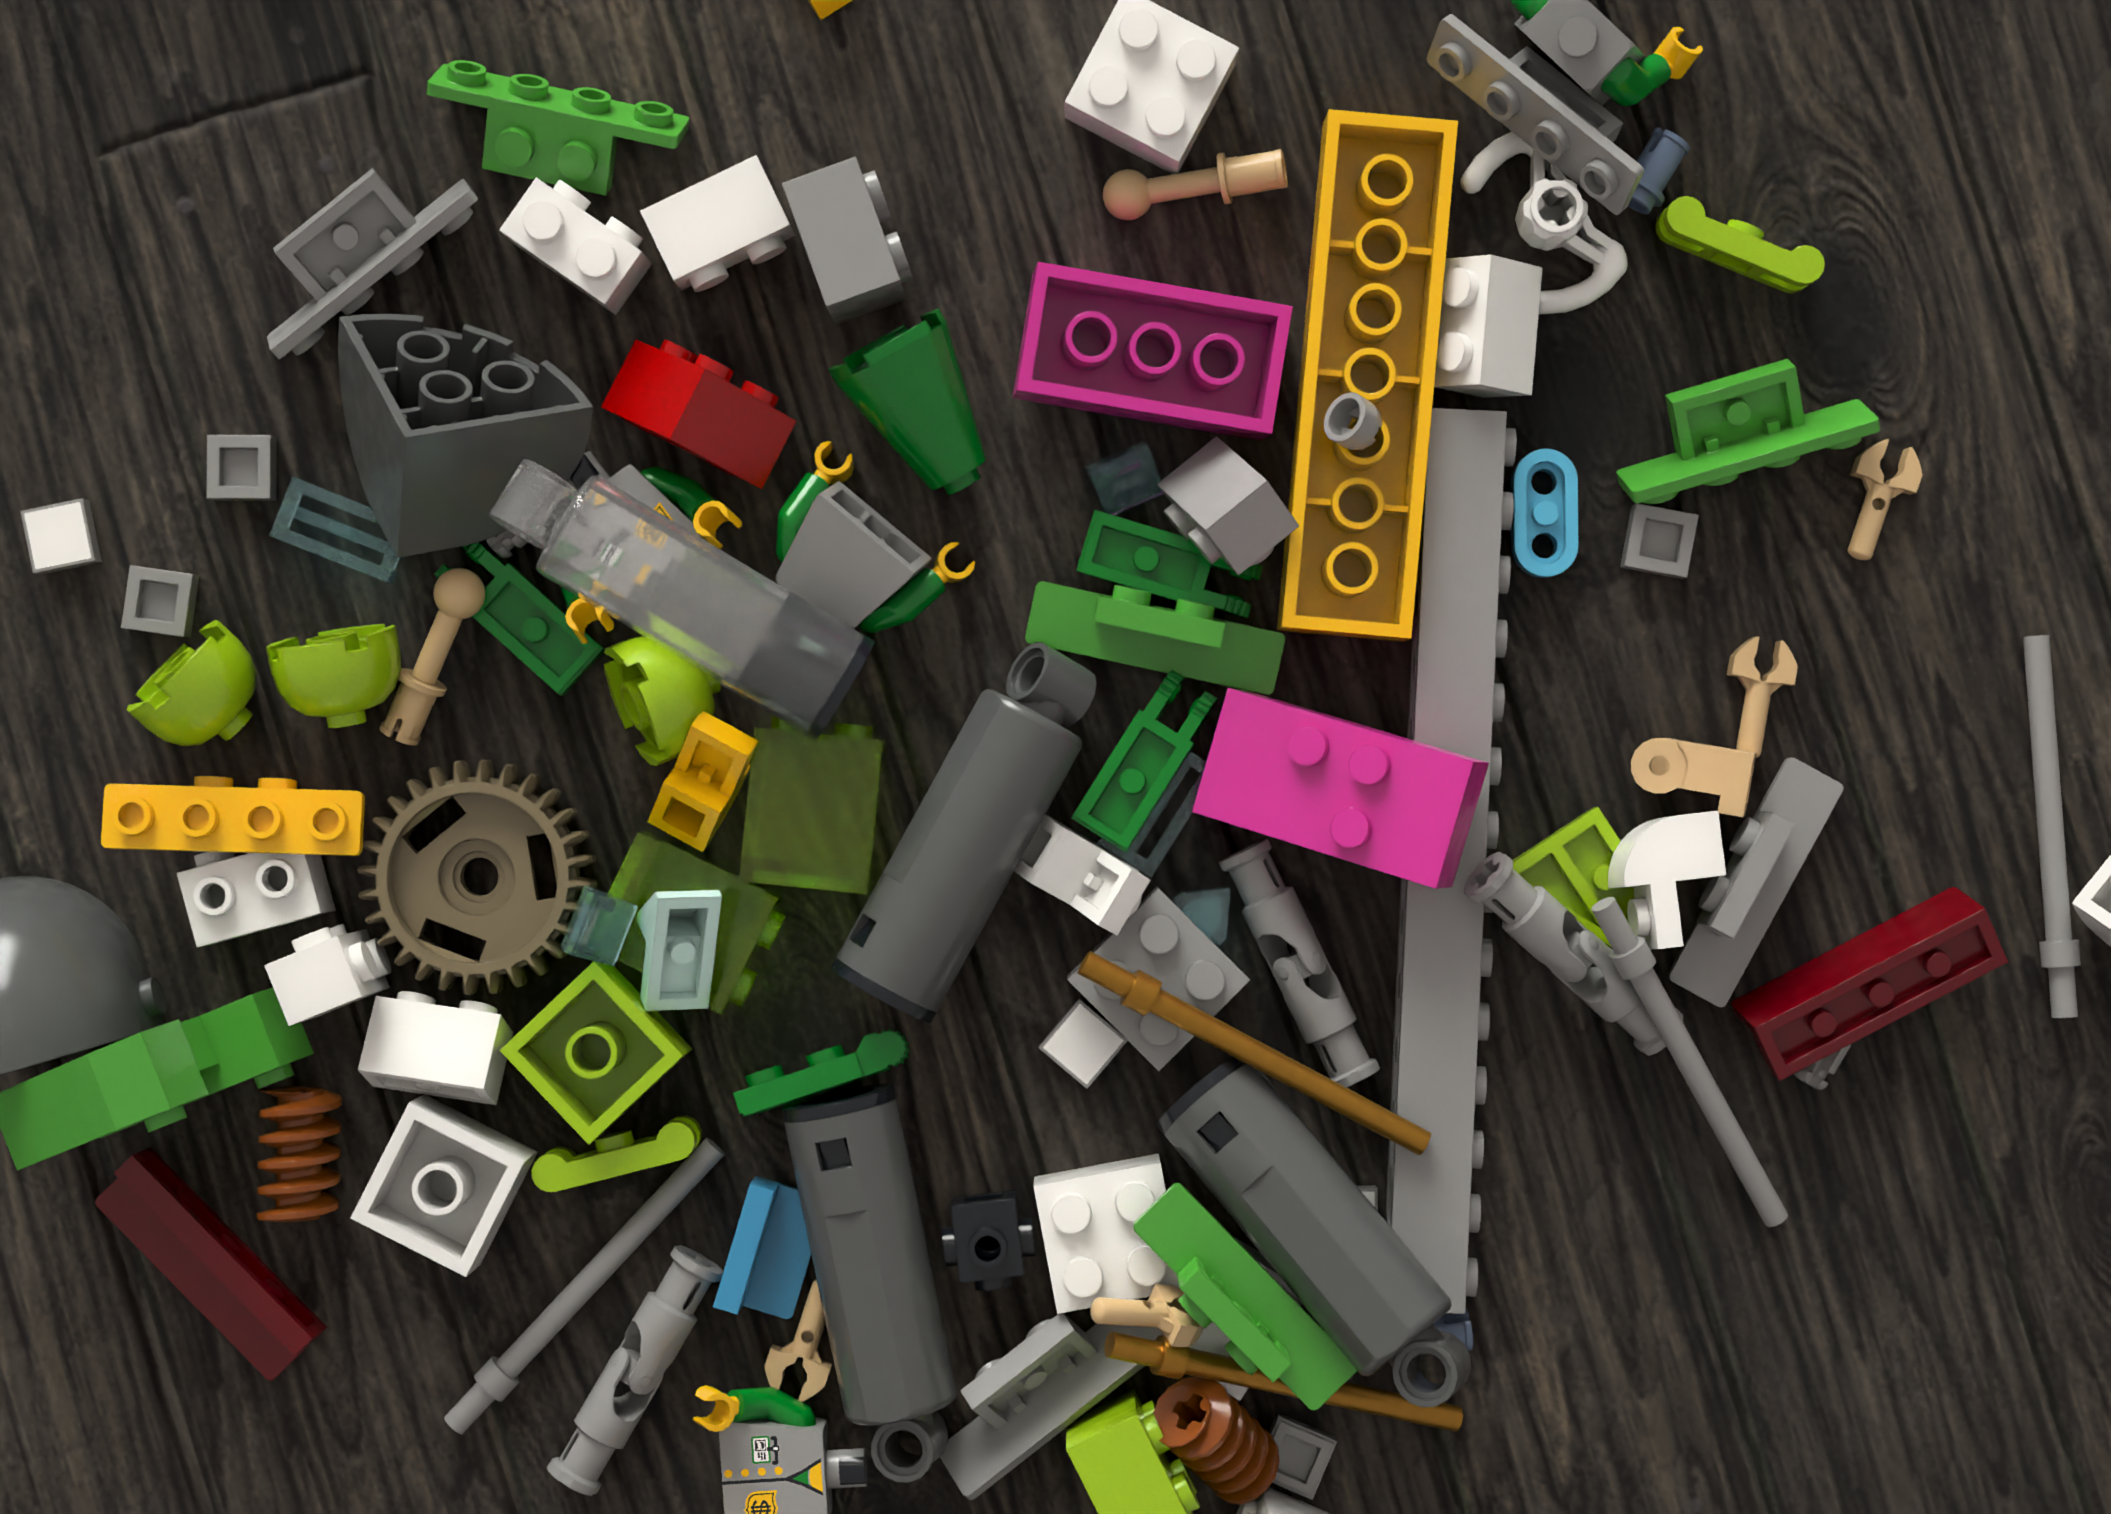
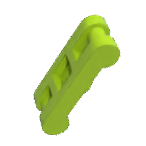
(1737, 247)
(616, 1156)

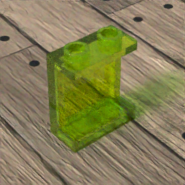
(812, 808)
(745, 918)

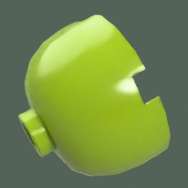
(337, 672)
(199, 691)
(657, 695)

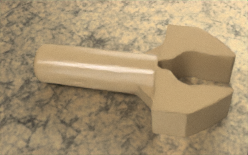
(1880, 494)
(1759, 690)
(1159, 1311)
(804, 1346)

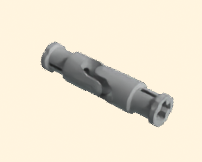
(1278, 919)
(1562, 945)
(639, 1362)

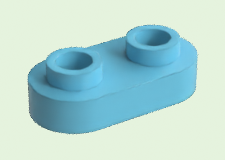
(1546, 514)

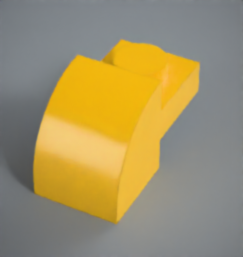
(703, 781)

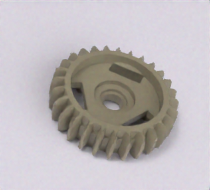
(433, 887)

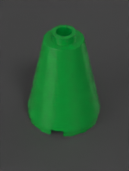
(917, 401)

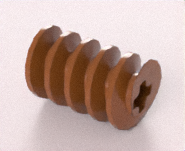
(300, 1154)
(1217, 1439)

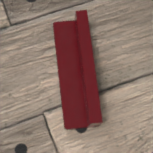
(1870, 981)
(209, 1263)

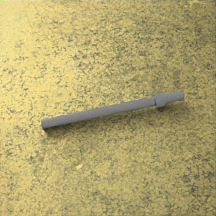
(2059, 950)
(1635, 963)
(501, 1374)

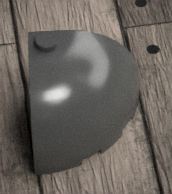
(446, 423)
(67, 974)

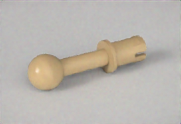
(1131, 193)
(458, 596)

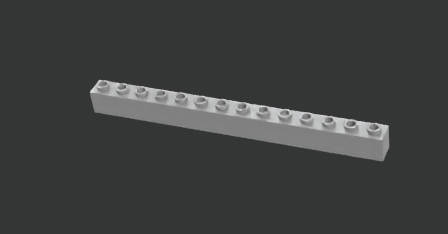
(1442, 929)

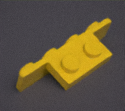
(233, 819)

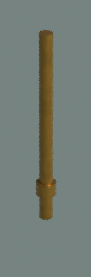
(1144, 995)
(1177, 1361)

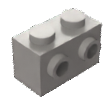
(1226, 507)

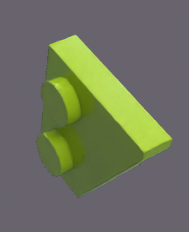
(1576, 866)

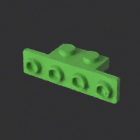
(554, 130)
(1739, 427)
(1155, 637)
(1242, 1299)

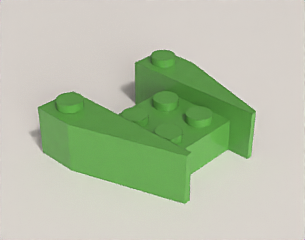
(150, 1077)

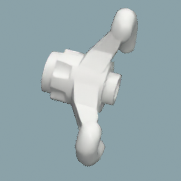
(1550, 219)

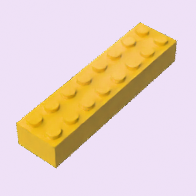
(1375, 335)

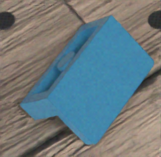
(766, 1253)

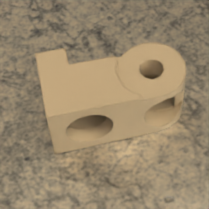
(1674, 763)

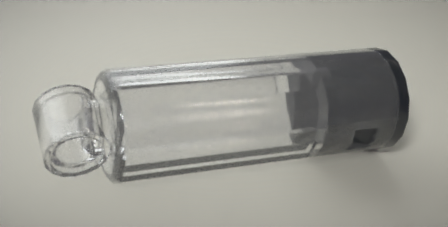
(686, 595)

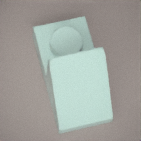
(679, 948)

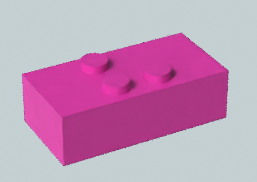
(1152, 351)
(1340, 788)

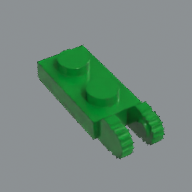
(1155, 563)
(530, 623)
(1141, 767)
(826, 1071)

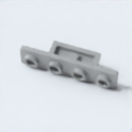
(1541, 110)
(353, 247)
(1756, 880)
(1033, 1397)

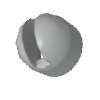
(1340, 414)

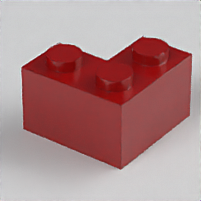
(698, 409)

